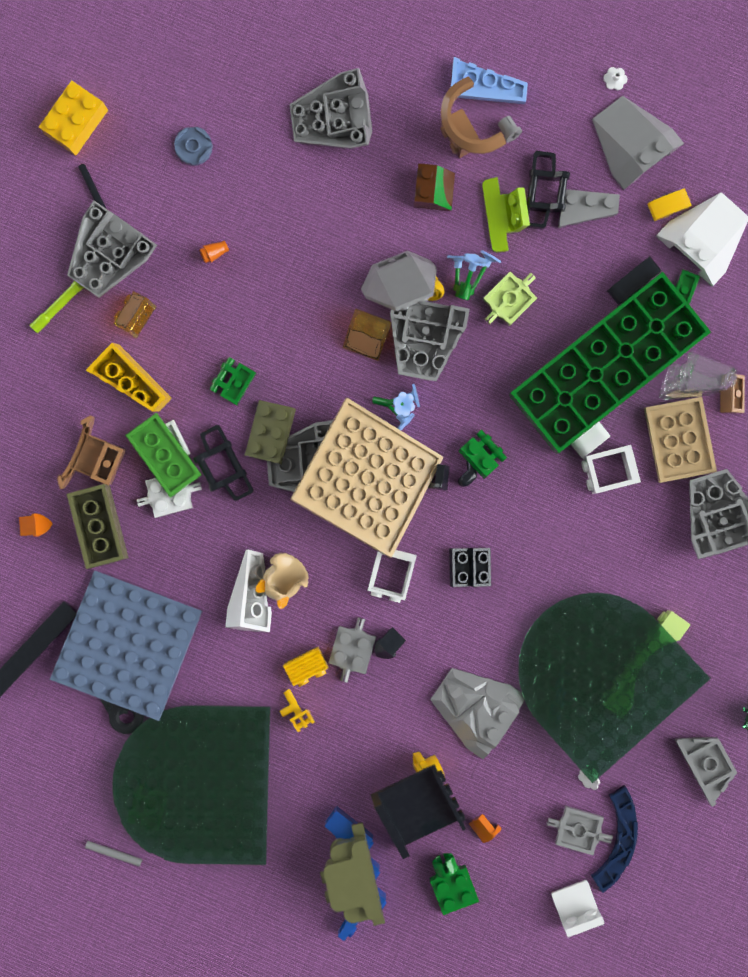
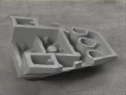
(426, 337)
(717, 514)
(477, 709)

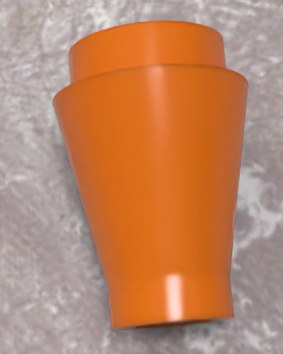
(213, 251)

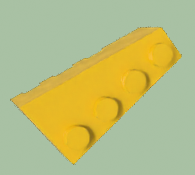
(127, 376)

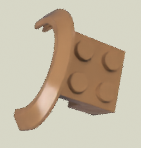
(460, 130)
(93, 457)

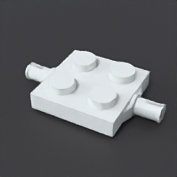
(162, 503)

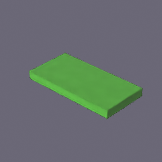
(163, 455)

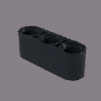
(634, 280)

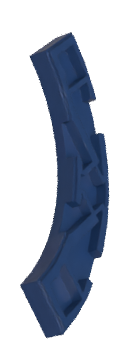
(625, 840)

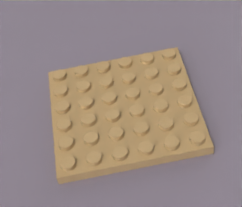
(367, 478)

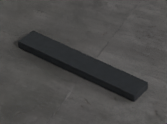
(35, 645)

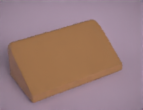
(733, 398)

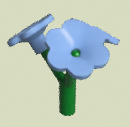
(403, 406)

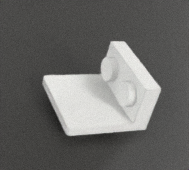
(577, 908)

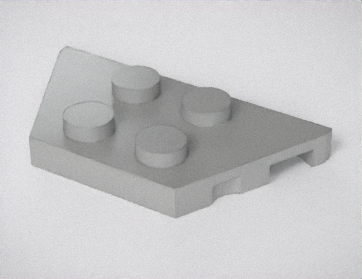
(708, 764)

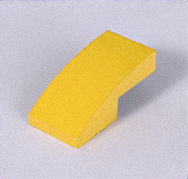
(669, 204)

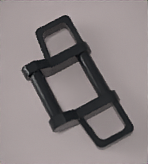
(534, 175)
(226, 446)

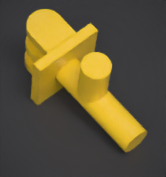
(294, 707)

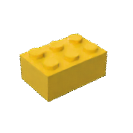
(73, 118)

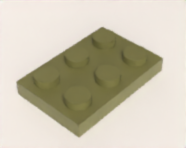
(270, 432)

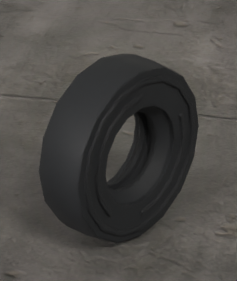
(121, 727)

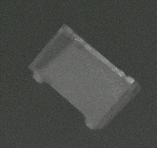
(697, 378)

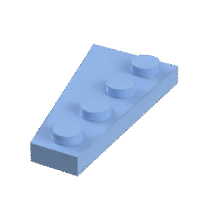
(488, 85)

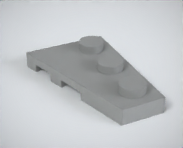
(587, 206)

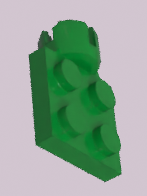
(452, 885)

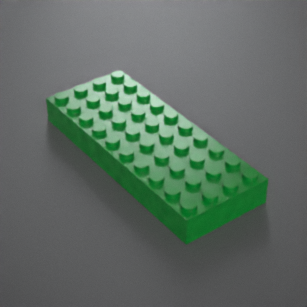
(609, 363)

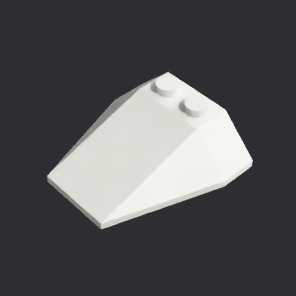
(707, 235)

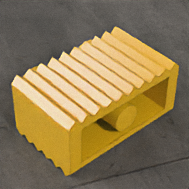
(306, 666)

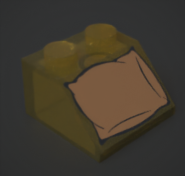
(134, 314)
(367, 334)

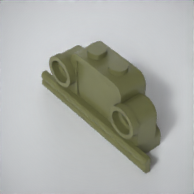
(352, 879)

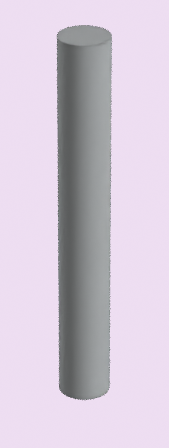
(113, 853)

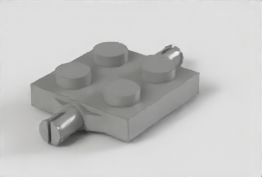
(352, 649)
(579, 830)

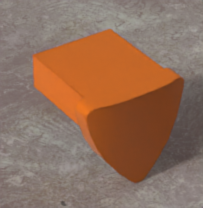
(34, 525)
(484, 829)

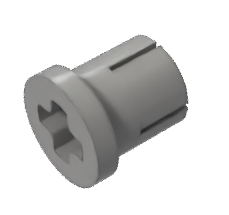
(509, 129)

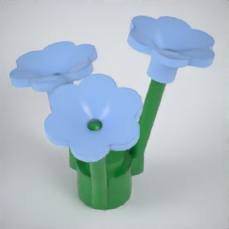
(464, 289)

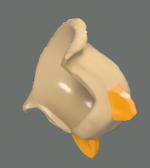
(283, 578)

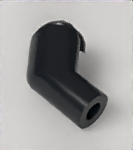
(468, 477)

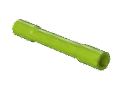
(44, 318)

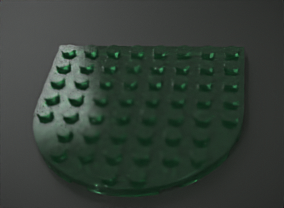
(602, 677)
(198, 784)

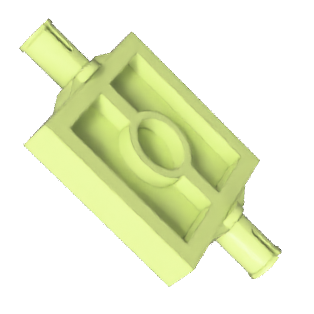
(509, 298)

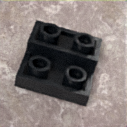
(470, 567)

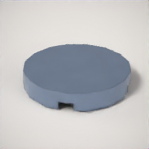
(193, 146)

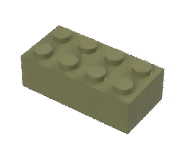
(97, 526)

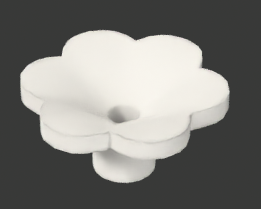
(613, 81)
(587, 783)

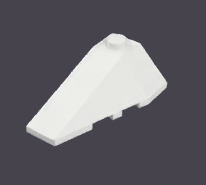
(246, 607)

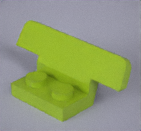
(504, 213)

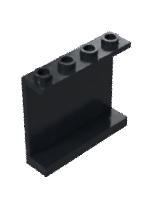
(417, 807)

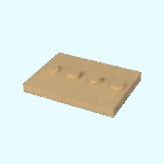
(680, 439)

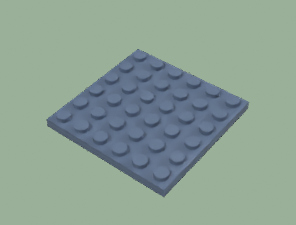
(126, 645)

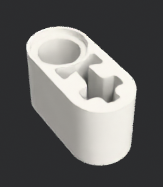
(590, 440)

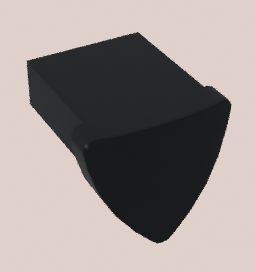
(442, 478)
(389, 644)

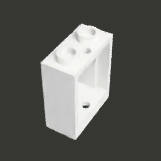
(629, 464)
(394, 596)

